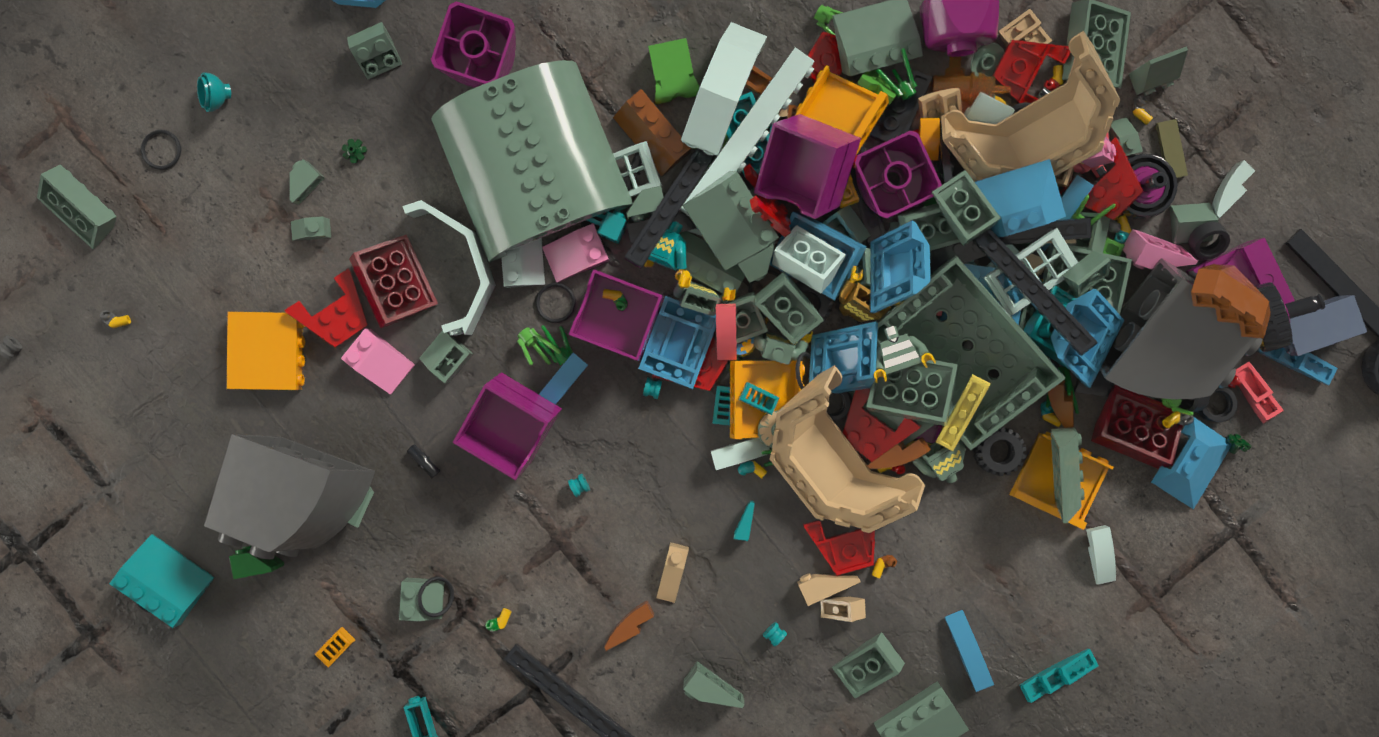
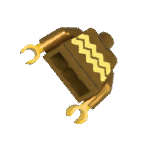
(856, 300)

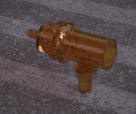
(970, 85)

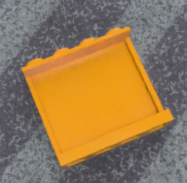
(843, 105)
(264, 351)
(768, 375)
(1036, 480)

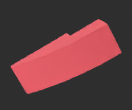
(726, 331)
(1257, 393)

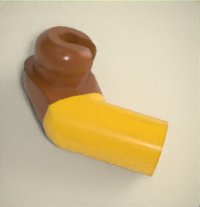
(882, 563)

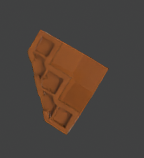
(1233, 298)

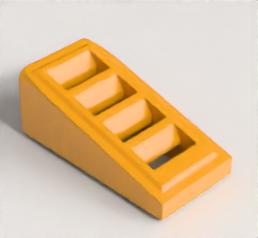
(345, 637)

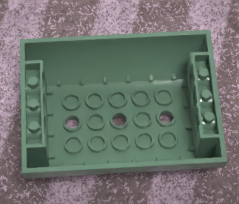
(997, 343)

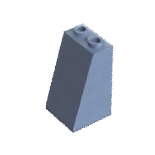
(1325, 327)

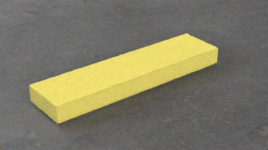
(963, 412)

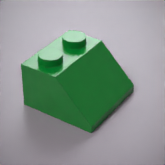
(245, 564)

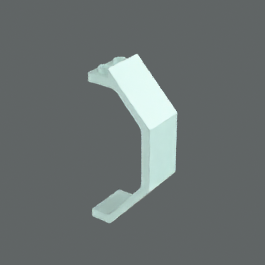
(722, 88)
(487, 284)

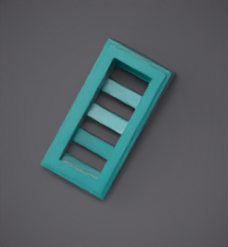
(770, 403)
(721, 421)
(744, 526)

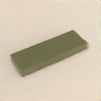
(1171, 146)

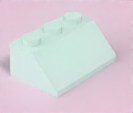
(808, 259)
(524, 265)

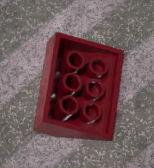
(393, 280)
(1135, 428)

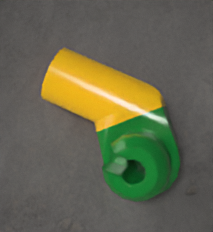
(617, 297)
(500, 622)

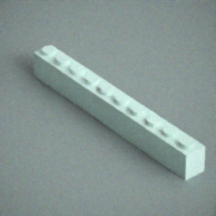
(758, 120)

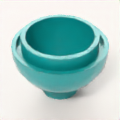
(212, 92)

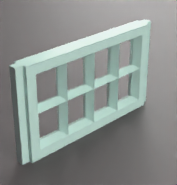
(648, 165)
(1063, 251)

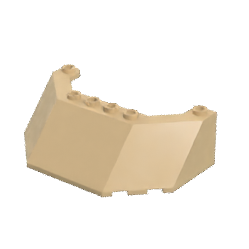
(1058, 127)
(828, 469)

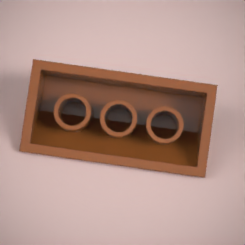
(645, 122)

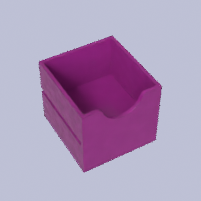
(807, 164)
(612, 329)
(507, 425)

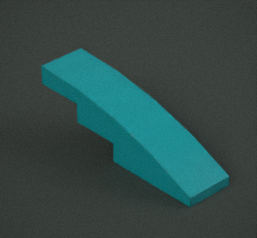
(1058, 675)

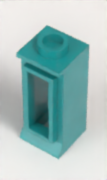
(412, 717)

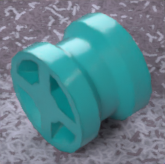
(652, 388)
(579, 485)
(774, 634)

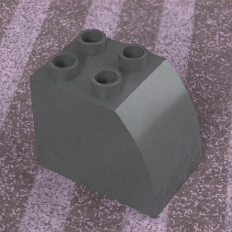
(1171, 345)
(283, 495)

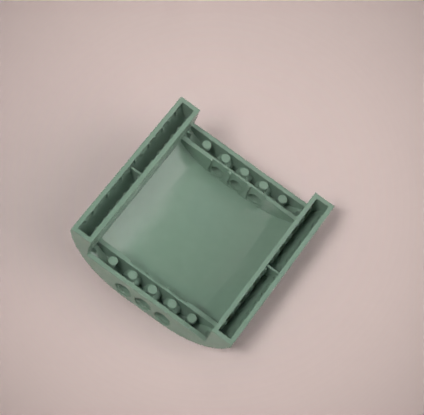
(529, 156)

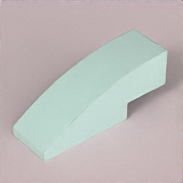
(1231, 187)
(738, 453)
(1102, 554)

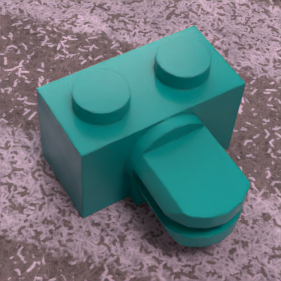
(611, 227)

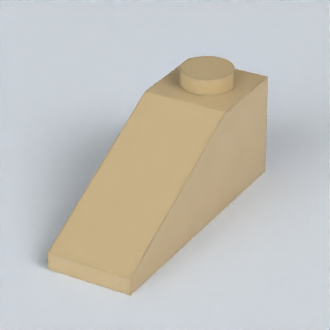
(672, 572)
(820, 586)

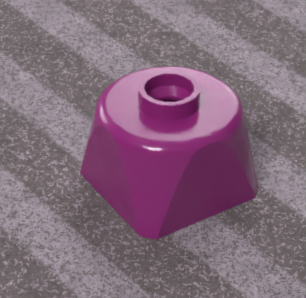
(959, 25)
(466, 30)
(907, 159)

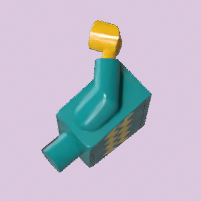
(671, 251)

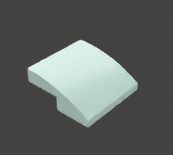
(988, 110)

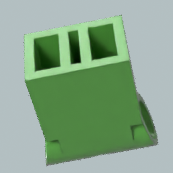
(672, 71)

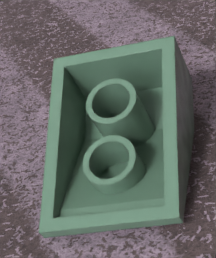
(1158, 72)
(965, 207)
(788, 308)
(869, 665)
(710, 688)

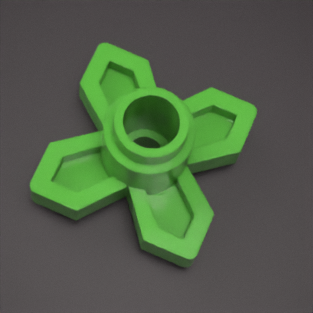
(874, 82)

